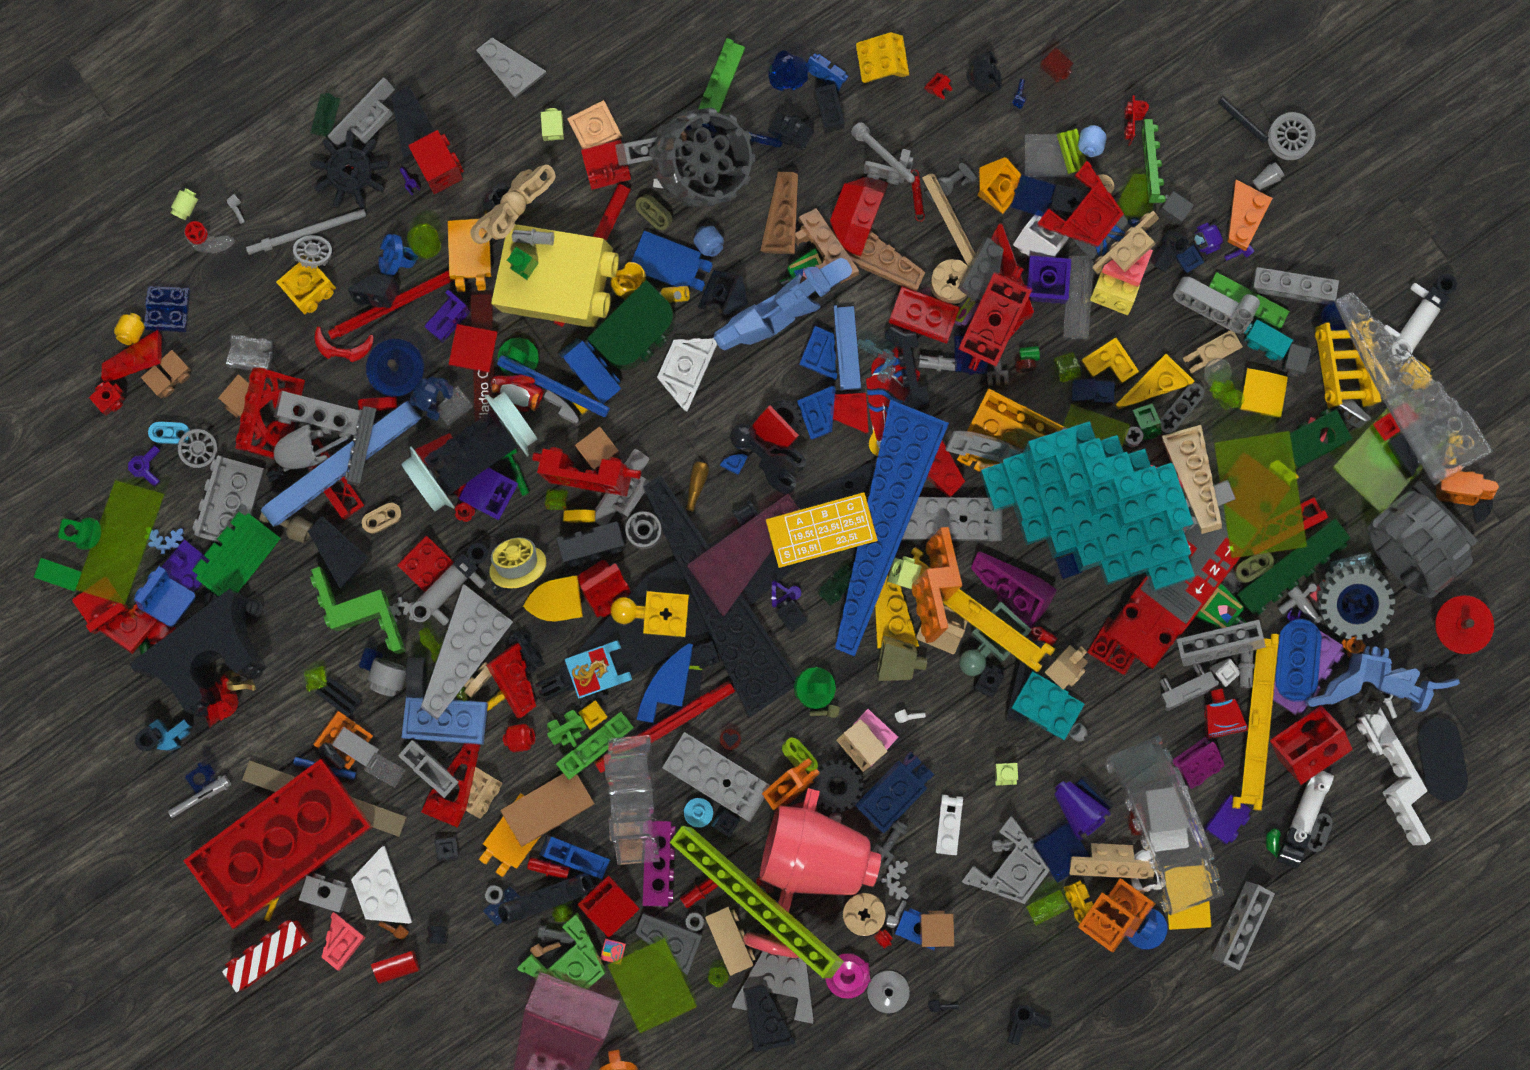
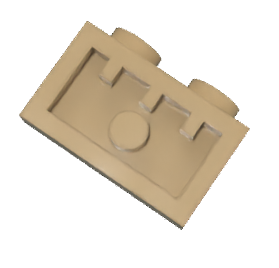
(482, 793)

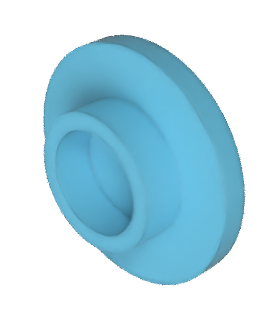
(698, 812)

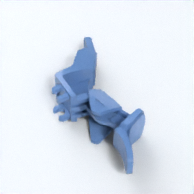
(780, 310)
(1378, 671)

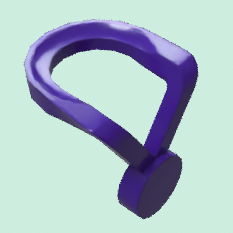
(793, 592)

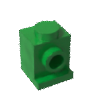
(522, 263)

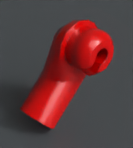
(1041, 634)

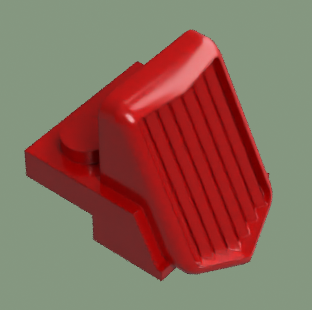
(602, 586)

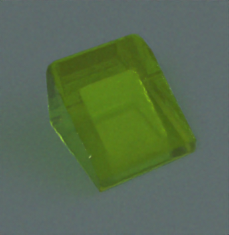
(1067, 367)

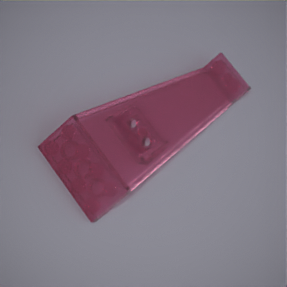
(563, 1026)

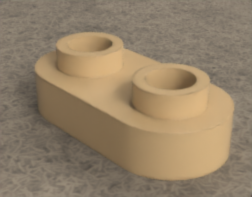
(382, 518)
(474, 685)

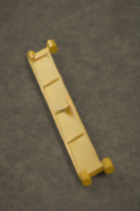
(992, 625)
(1259, 725)

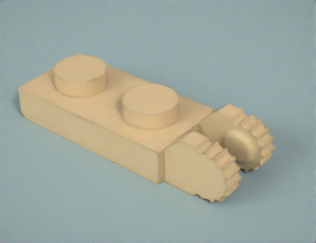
(1217, 348)

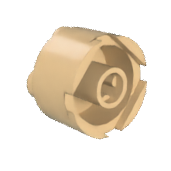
(947, 292)
(853, 919)

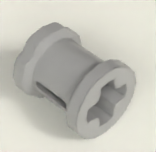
(1136, 431)

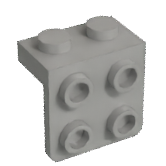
(877, 170)

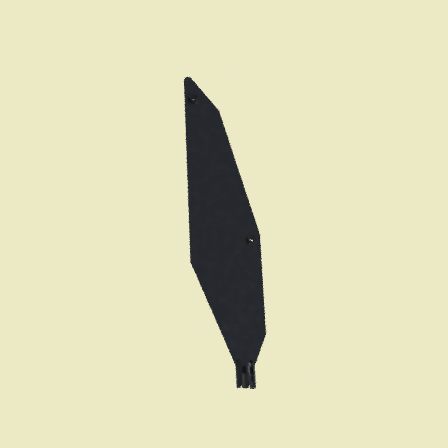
(644, 650)

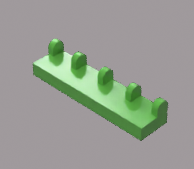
(722, 76)
(1151, 162)
(1267, 311)

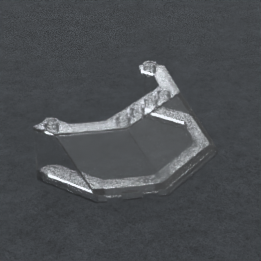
(1167, 824)

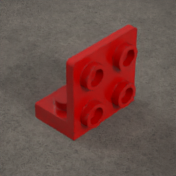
(98, 610)

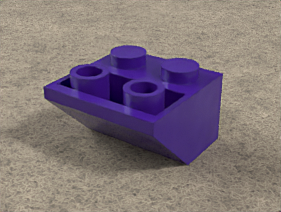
(489, 492)

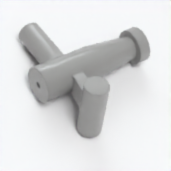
(1299, 598)

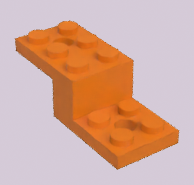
(936, 585)

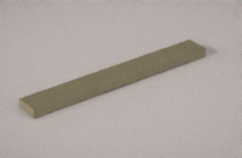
(274, 780)

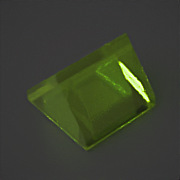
(556, 500)

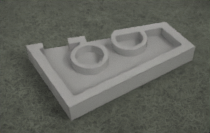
(510, 67)

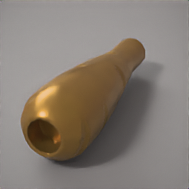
(697, 481)

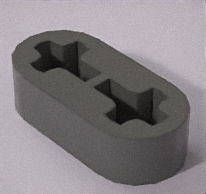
(1323, 835)

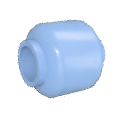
(1092, 141)

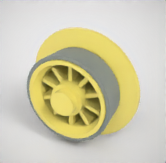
(516, 563)

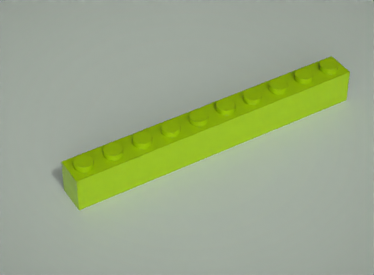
(757, 902)

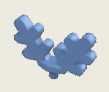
(171, 543)

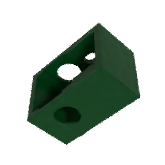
(1307, 442)

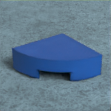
(734, 463)

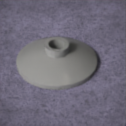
(877, 988)

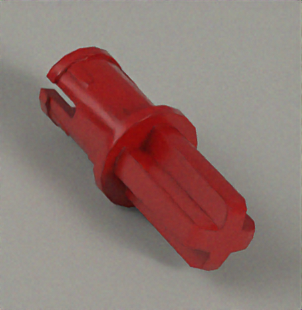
(548, 868)
(698, 892)

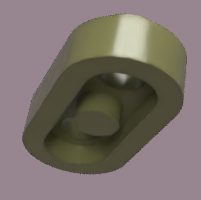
(654, 213)
(1253, 567)

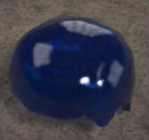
(1331, 315)

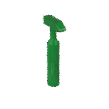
(517, 473)

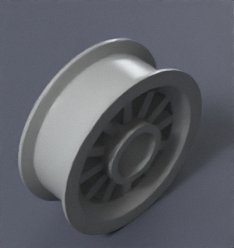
(1295, 118)

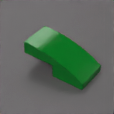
(57, 574)

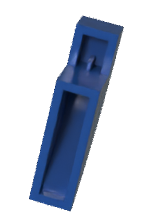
(667, 685)

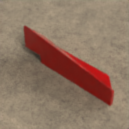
(1008, 264)

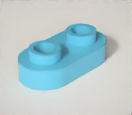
(170, 432)

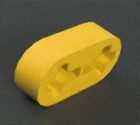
(579, 516)

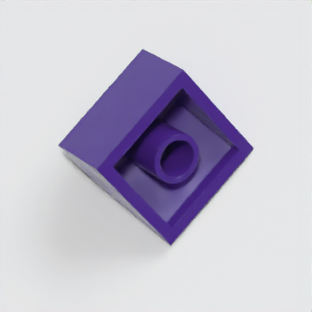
(1049, 279)

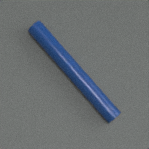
(340, 773)

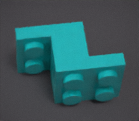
(1048, 706)

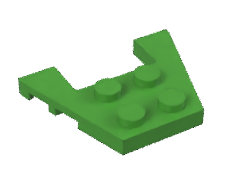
(578, 965)

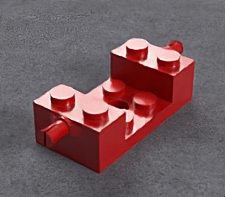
(1003, 297)
(558, 469)

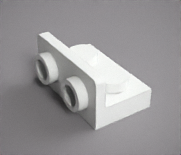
(1376, 730)

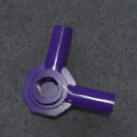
(140, 466)

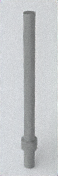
(268, 244)

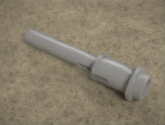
(217, 786)

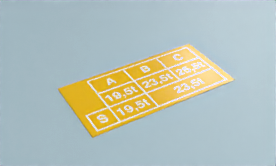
(821, 530)

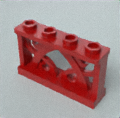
(254, 400)

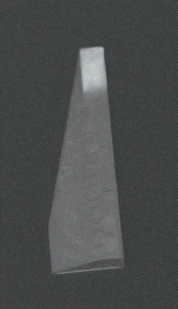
(1430, 420)

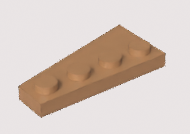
(888, 264)

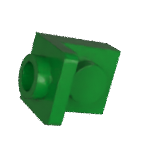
(1148, 421)

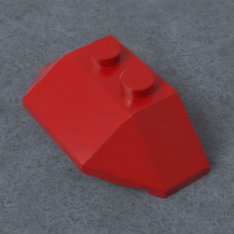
(857, 212)

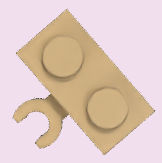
(1068, 667)
(862, 745)

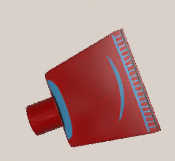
(1222, 716)

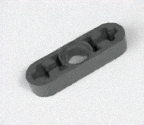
(1175, 424)

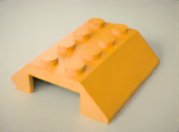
(1008, 422)

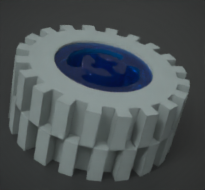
(1366, 581)

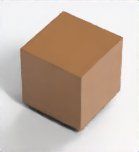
(235, 396)
(596, 447)
(936, 929)

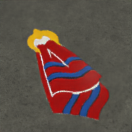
(880, 395)

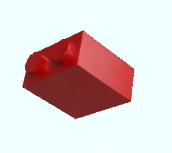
(608, 906)

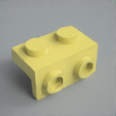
(1114, 293)

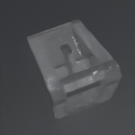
(454, 408)
(384, 769)

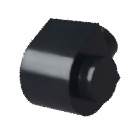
(148, 739)

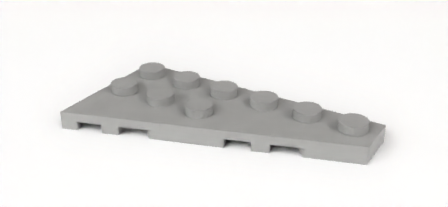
(467, 642)

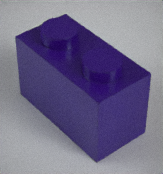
(1227, 821)

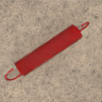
(917, 197)

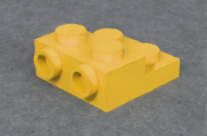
(306, 287)

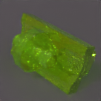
(1227, 394)
(1047, 907)

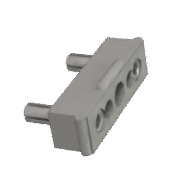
(1192, 689)

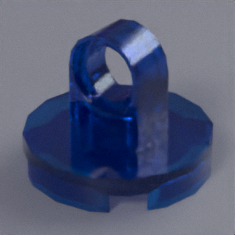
(787, 71)

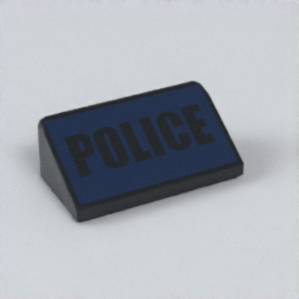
(1090, 789)

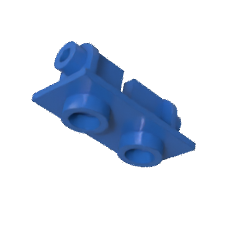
(819, 67)

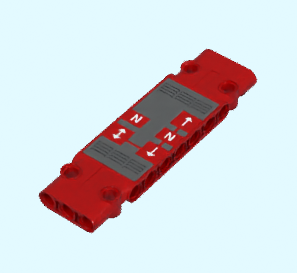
(1175, 606)

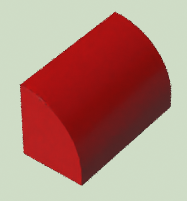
(395, 967)

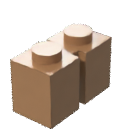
(174, 367)

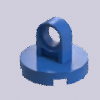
(394, 254)
(1151, 931)

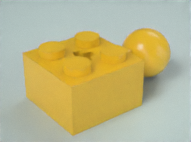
(625, 611)

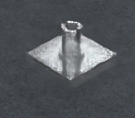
(1043, 156)

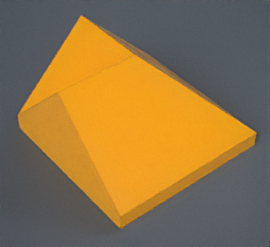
(998, 183)

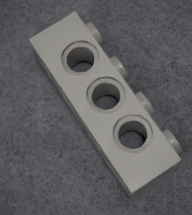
(1294, 286)
(287, 401)
(1221, 643)
(1243, 925)

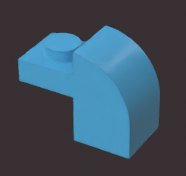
(170, 737)

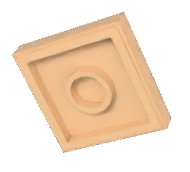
(594, 126)

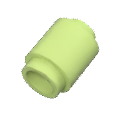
(184, 204)

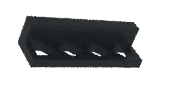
(1021, 676)

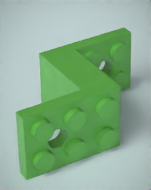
(357, 610)

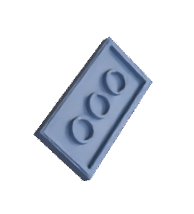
(458, 723)

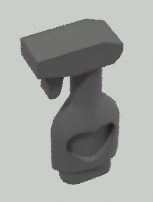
(947, 182)

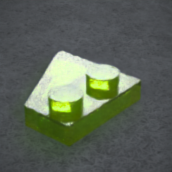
(1135, 197)

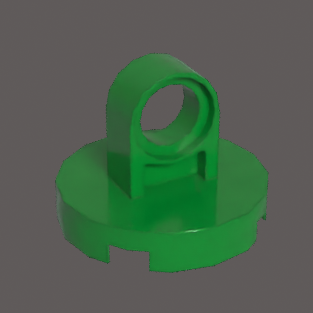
(520, 351)
(814, 687)

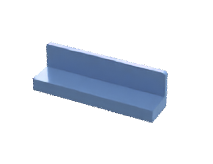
(846, 348)

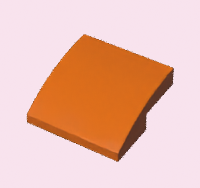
(332, 730)

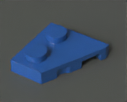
(820, 353)

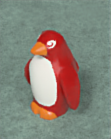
(519, 390)

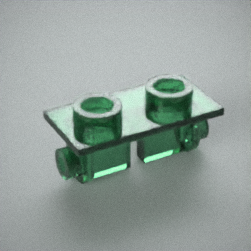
(325, 115)
(833, 592)

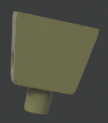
(898, 660)

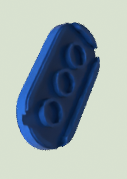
(1298, 660)

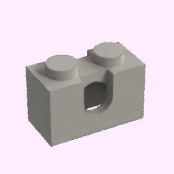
(336, 898)

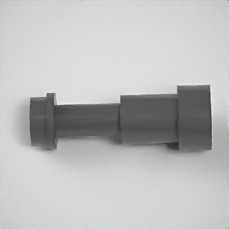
(562, 935)

